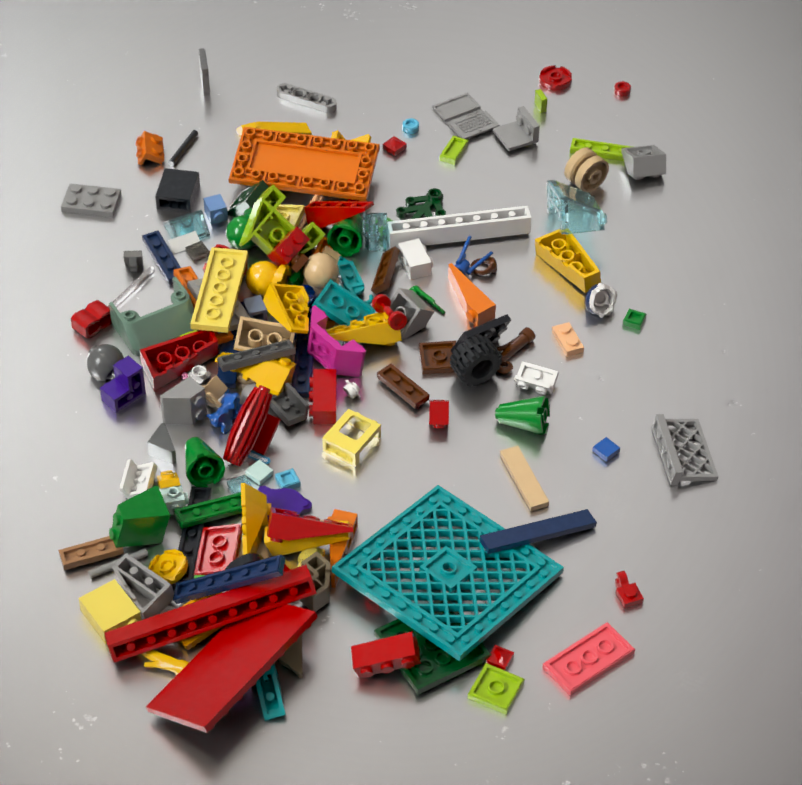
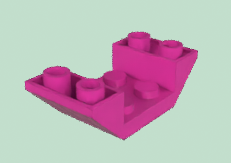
(346, 359)

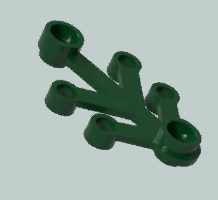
(433, 197)

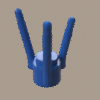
(464, 265)

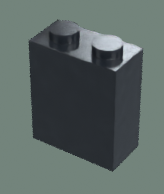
(177, 190)

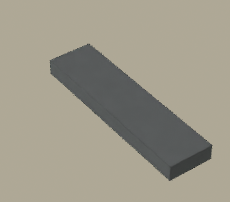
(256, 355)

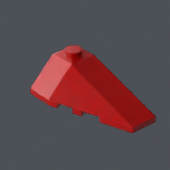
(290, 526)

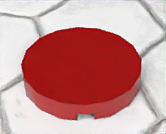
(555, 78)

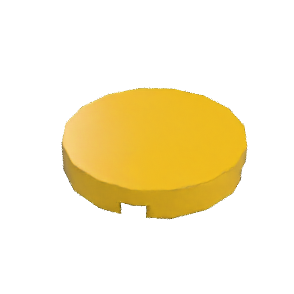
(170, 565)

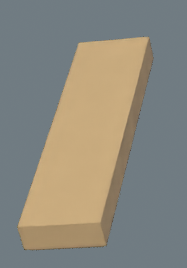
(524, 478)

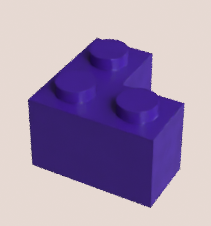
(126, 385)

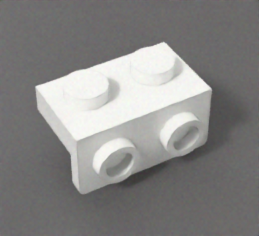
(536, 378)
(137, 478)

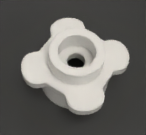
(199, 374)
(352, 389)

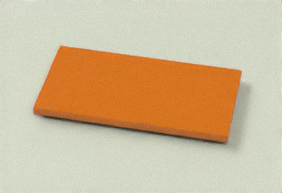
(305, 163)

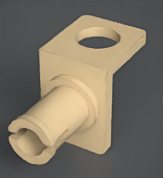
(214, 390)

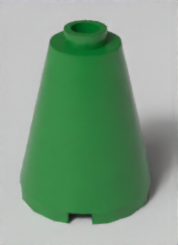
(347, 236)
(525, 414)
(202, 463)

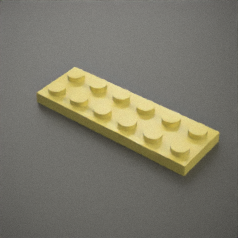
(219, 290)

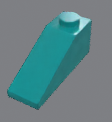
(270, 694)

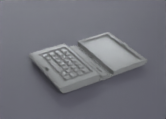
(465, 116)

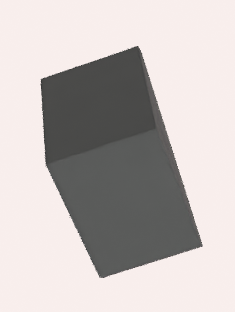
(161, 445)

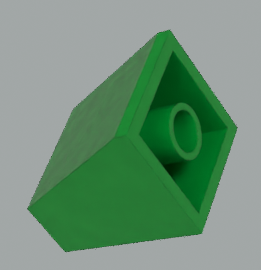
(140, 520)

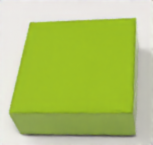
(540, 101)

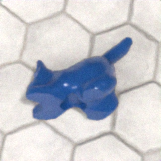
(227, 412)

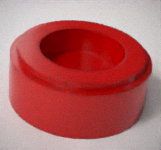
(622, 88)

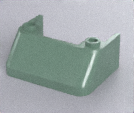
(156, 326)

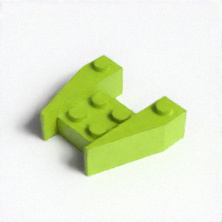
(268, 227)

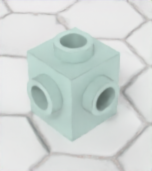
(174, 498)

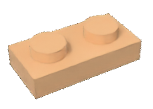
(567, 339)

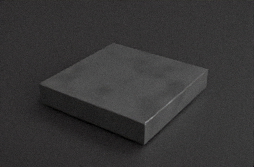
(204, 72)

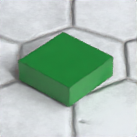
(634, 319)

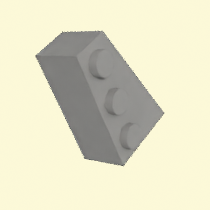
(143, 586)

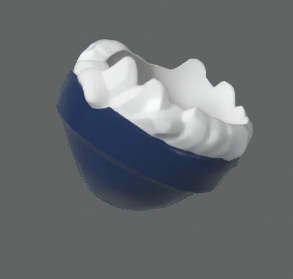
(601, 300)

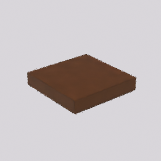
(436, 357)

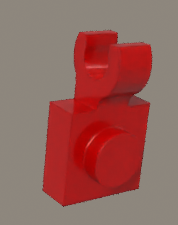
(627, 593)

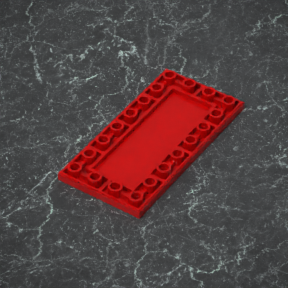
(230, 666)

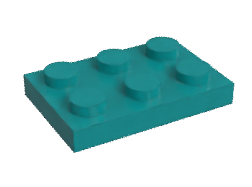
(341, 304)

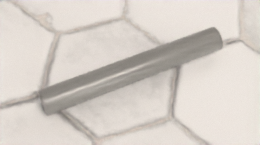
(108, 567)

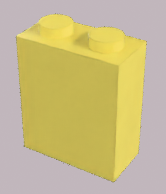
(108, 608)

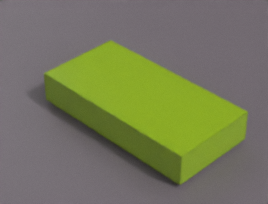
(453, 150)

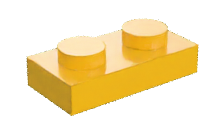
(168, 479)

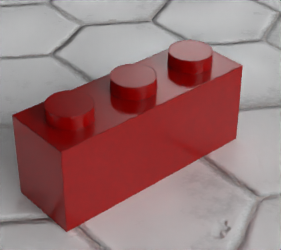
(323, 396)
(385, 655)

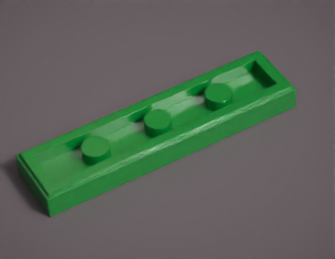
(208, 510)

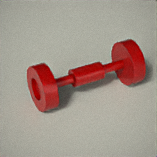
(397, 319)

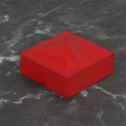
(394, 146)
(500, 657)

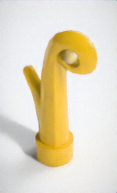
(164, 661)

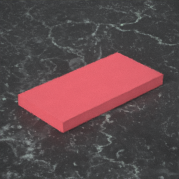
(588, 658)

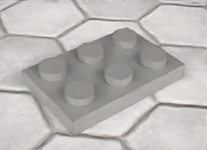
(91, 200)

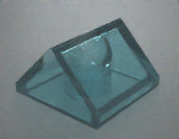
(186, 224)

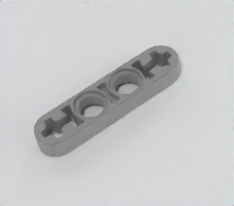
(289, 92)

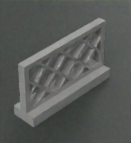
(670, 450)

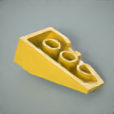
(288, 306)
(254, 517)

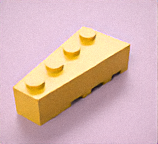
(568, 258)

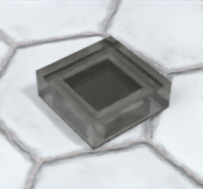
(197, 251)

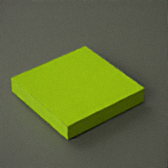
(496, 688)

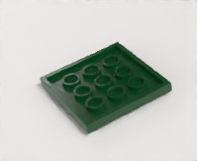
(435, 664)

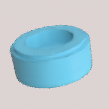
(410, 126)

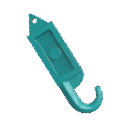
(350, 278)

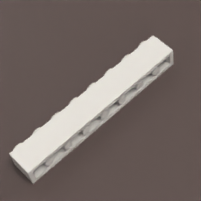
(460, 226)

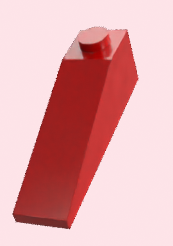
(329, 212)

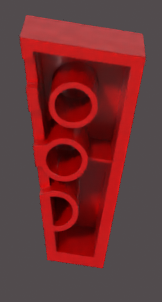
(179, 355)

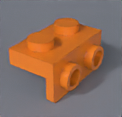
(150, 148)

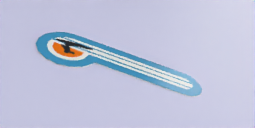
(253, 455)

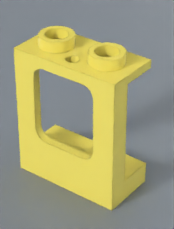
(346, 447)

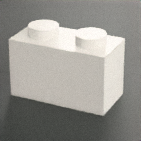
(415, 259)

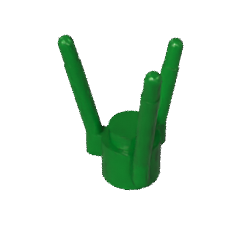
(424, 296)

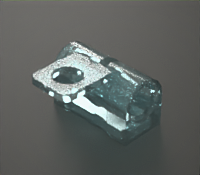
(375, 231)

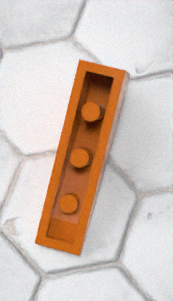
(474, 302)
(340, 549)

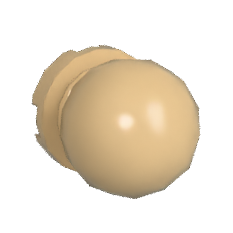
(319, 270)

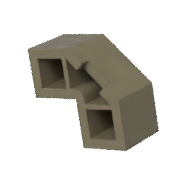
(321, 575)

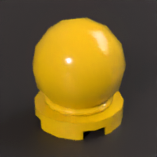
(264, 273)

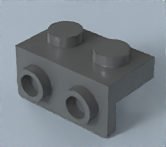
(290, 406)

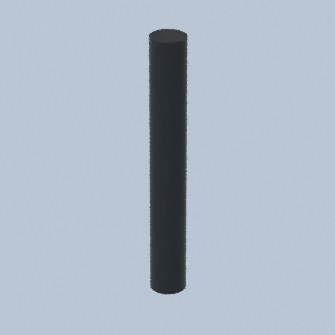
(182, 148)

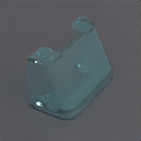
(575, 208)

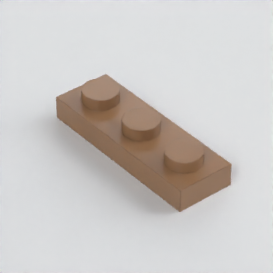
(88, 552)

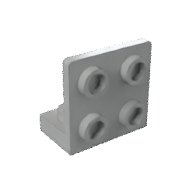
(518, 133)

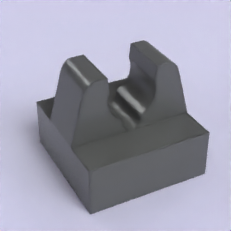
(133, 259)

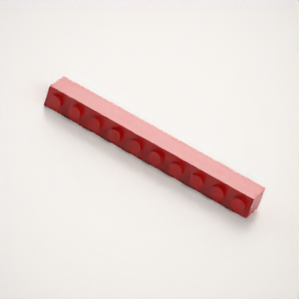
(209, 613)

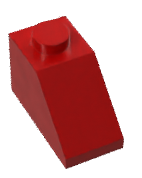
(438, 413)

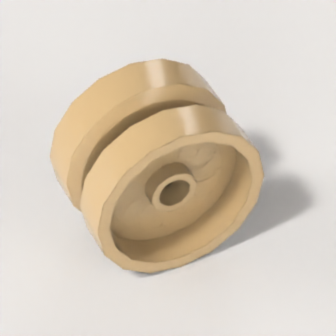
(586, 170)

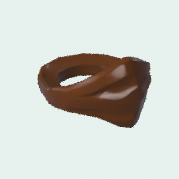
(492, 268)

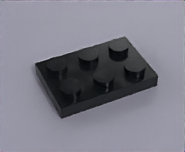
(491, 330)

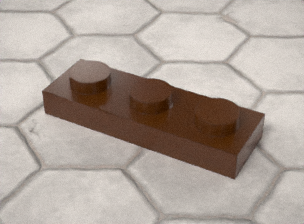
(385, 270)
(403, 386)

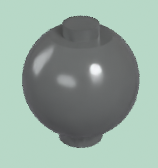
(101, 361)

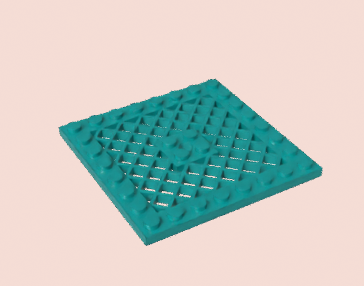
(454, 640)

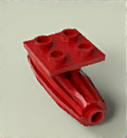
(252, 427)

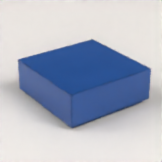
(606, 449)

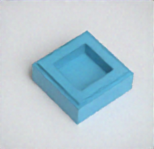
(288, 479)

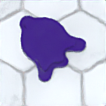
(286, 499)

